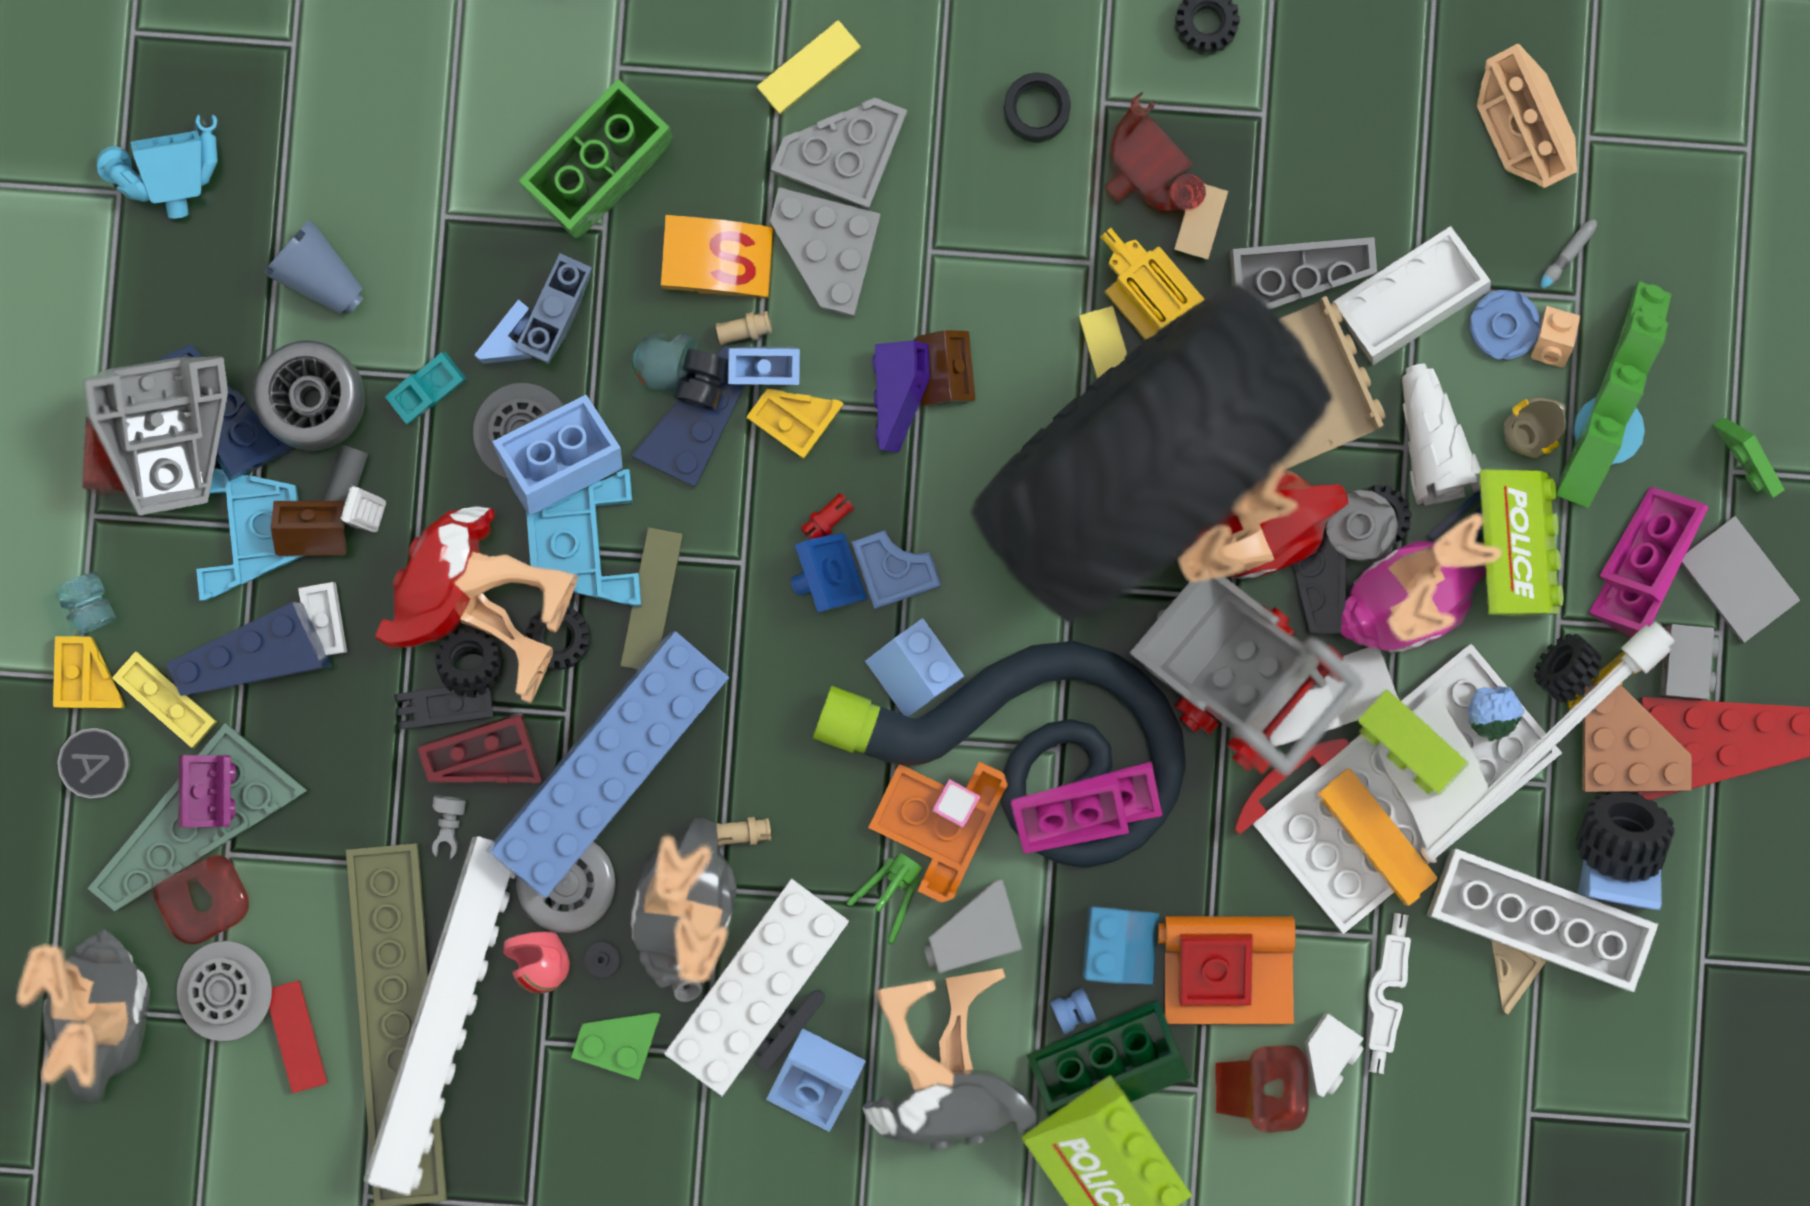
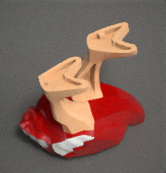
(1266, 530)
(447, 587)

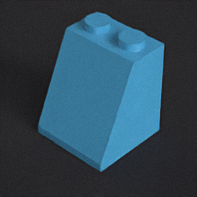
(1120, 946)

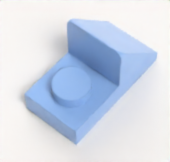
(499, 345)

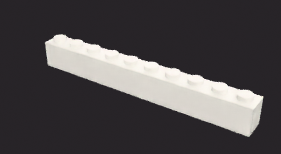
(439, 1021)

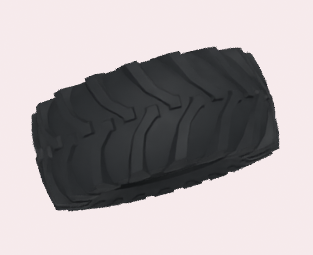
(1153, 454)

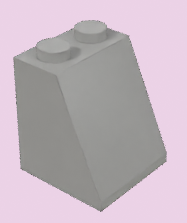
(975, 932)

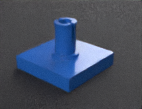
(828, 573)

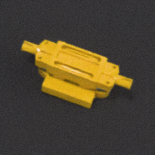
(1148, 286)

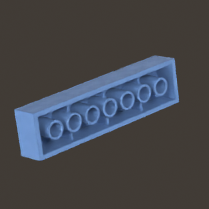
(607, 764)

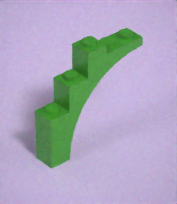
(1618, 395)

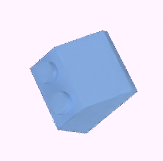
(914, 668)
(1604, 888)
(816, 1080)

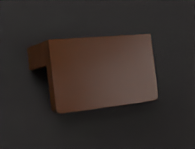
(948, 368)
(308, 528)

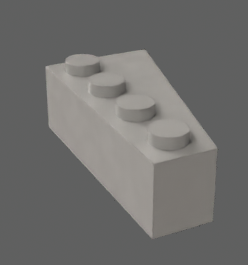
(1301, 269)

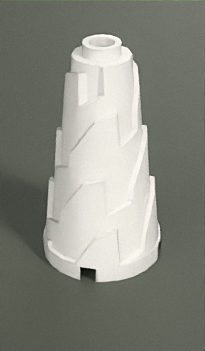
(1437, 443)

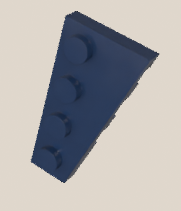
(689, 435)
(243, 438)

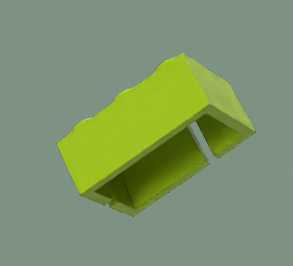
(1411, 743)

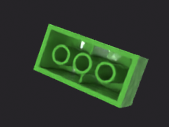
(597, 159)

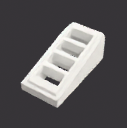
(363, 510)

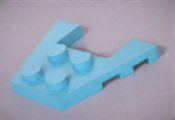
(250, 516)
(568, 540)

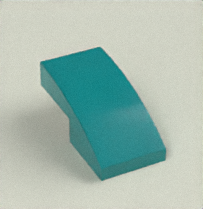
(425, 388)

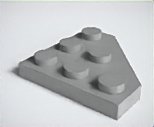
(843, 152)
(827, 245)

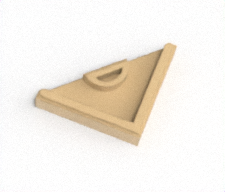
(1514, 973)

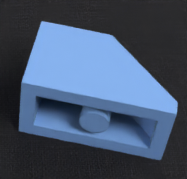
(763, 365)

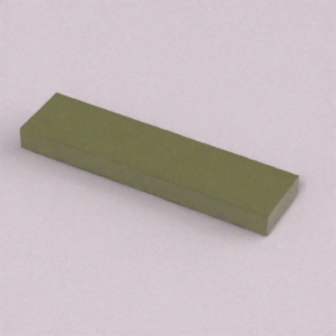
(656, 586)

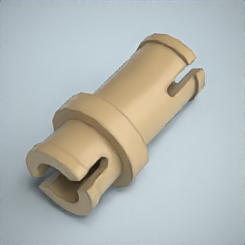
(748, 327)
(745, 831)

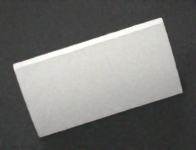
(1412, 295)

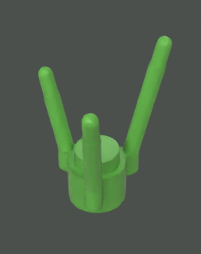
(902, 872)

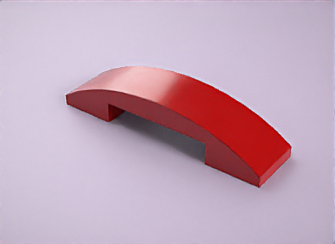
(1252, 808)

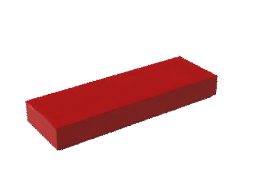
(296, 1037)

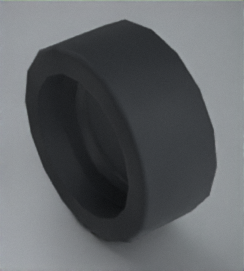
(1043, 81)

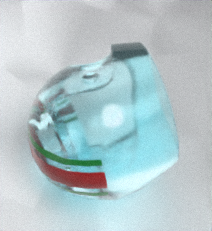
(658, 361)

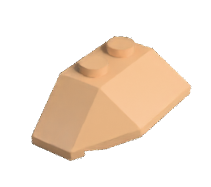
(1526, 119)

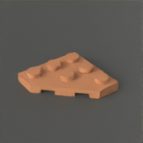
(1630, 749)

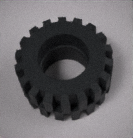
(1625, 836)

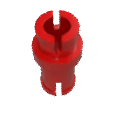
(827, 517)

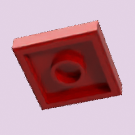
(1215, 969)

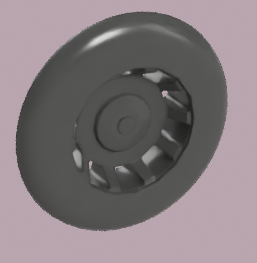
(494, 408)

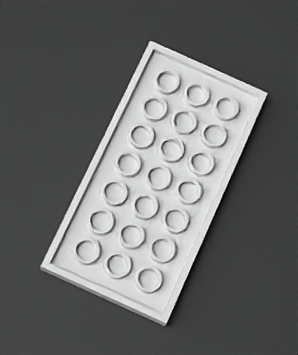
(1321, 850)

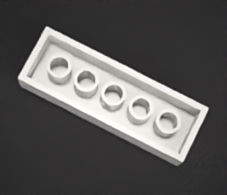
(1542, 920)
(756, 987)

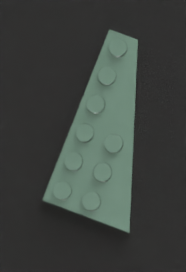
(164, 849)

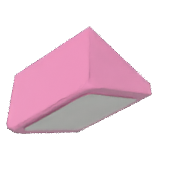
(956, 803)

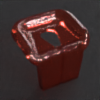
(224, 886)
(1242, 1088)

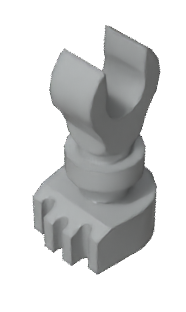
(450, 808)

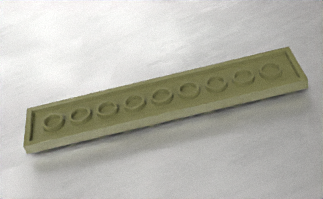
(390, 984)

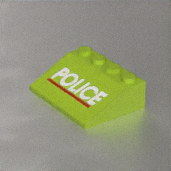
(1523, 528)
(1104, 1153)

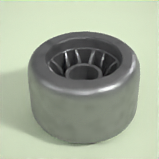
(287, 378)

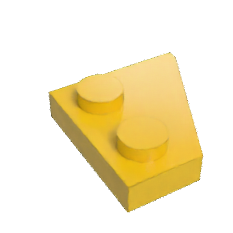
(794, 418)
(82, 676)

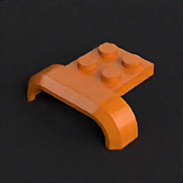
(908, 818)

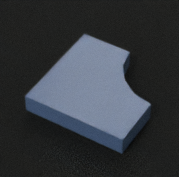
(893, 572)

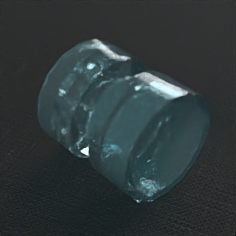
(85, 604)

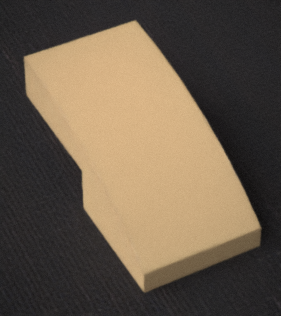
(1201, 224)

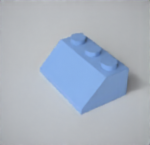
(558, 454)

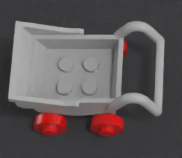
(1241, 668)

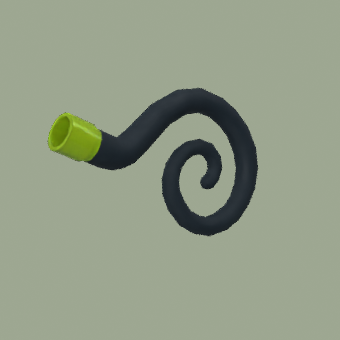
(858, 725)

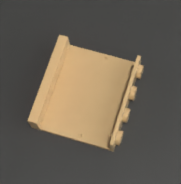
(1352, 409)

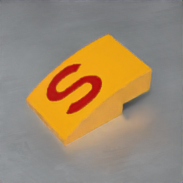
(716, 256)

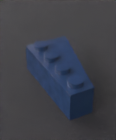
(259, 651)

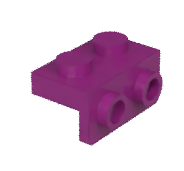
(205, 791)

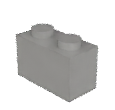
(1688, 665)

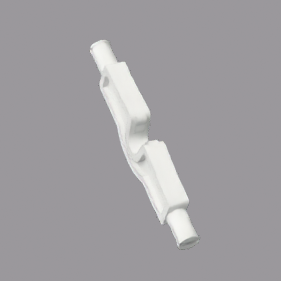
(1387, 1013)

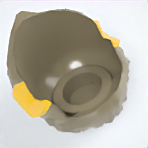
(1535, 427)

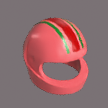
(540, 959)

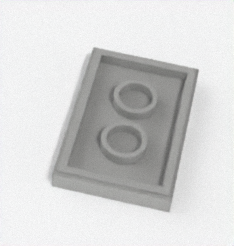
(1739, 579)

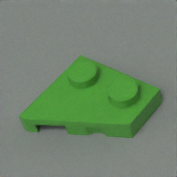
(1750, 456)
(617, 1043)

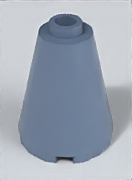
(316, 271)

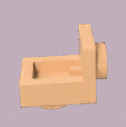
(1555, 337)

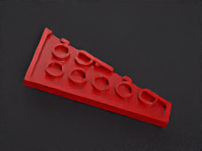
(1731, 736)

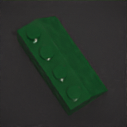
(1131, 1049)

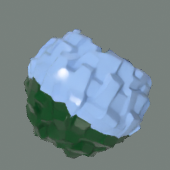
(1494, 712)

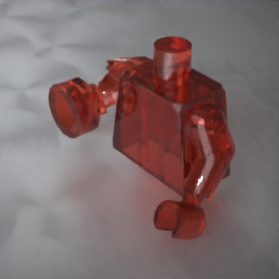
(1150, 162)

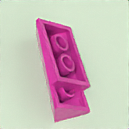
(1647, 560)
(1087, 809)

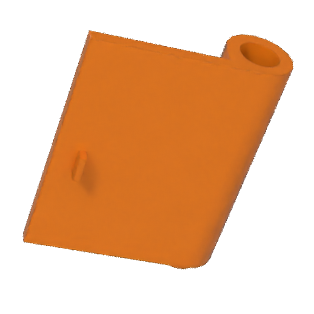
(1270, 969)

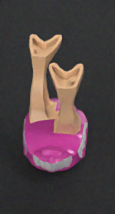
(1417, 591)

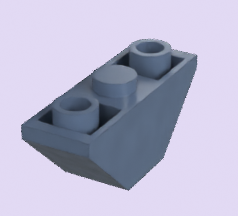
(555, 309)

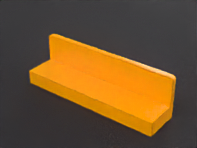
(1377, 836)

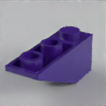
(900, 383)

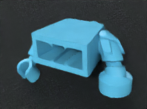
(168, 167)

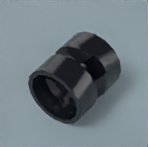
(702, 380)

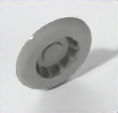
(571, 890)
(223, 990)

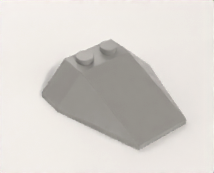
(161, 428)

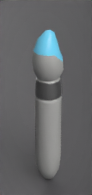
(1566, 256)

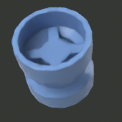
(1064, 1011)

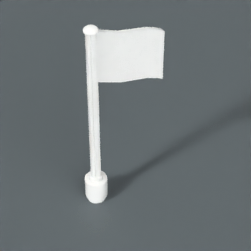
(1448, 815)

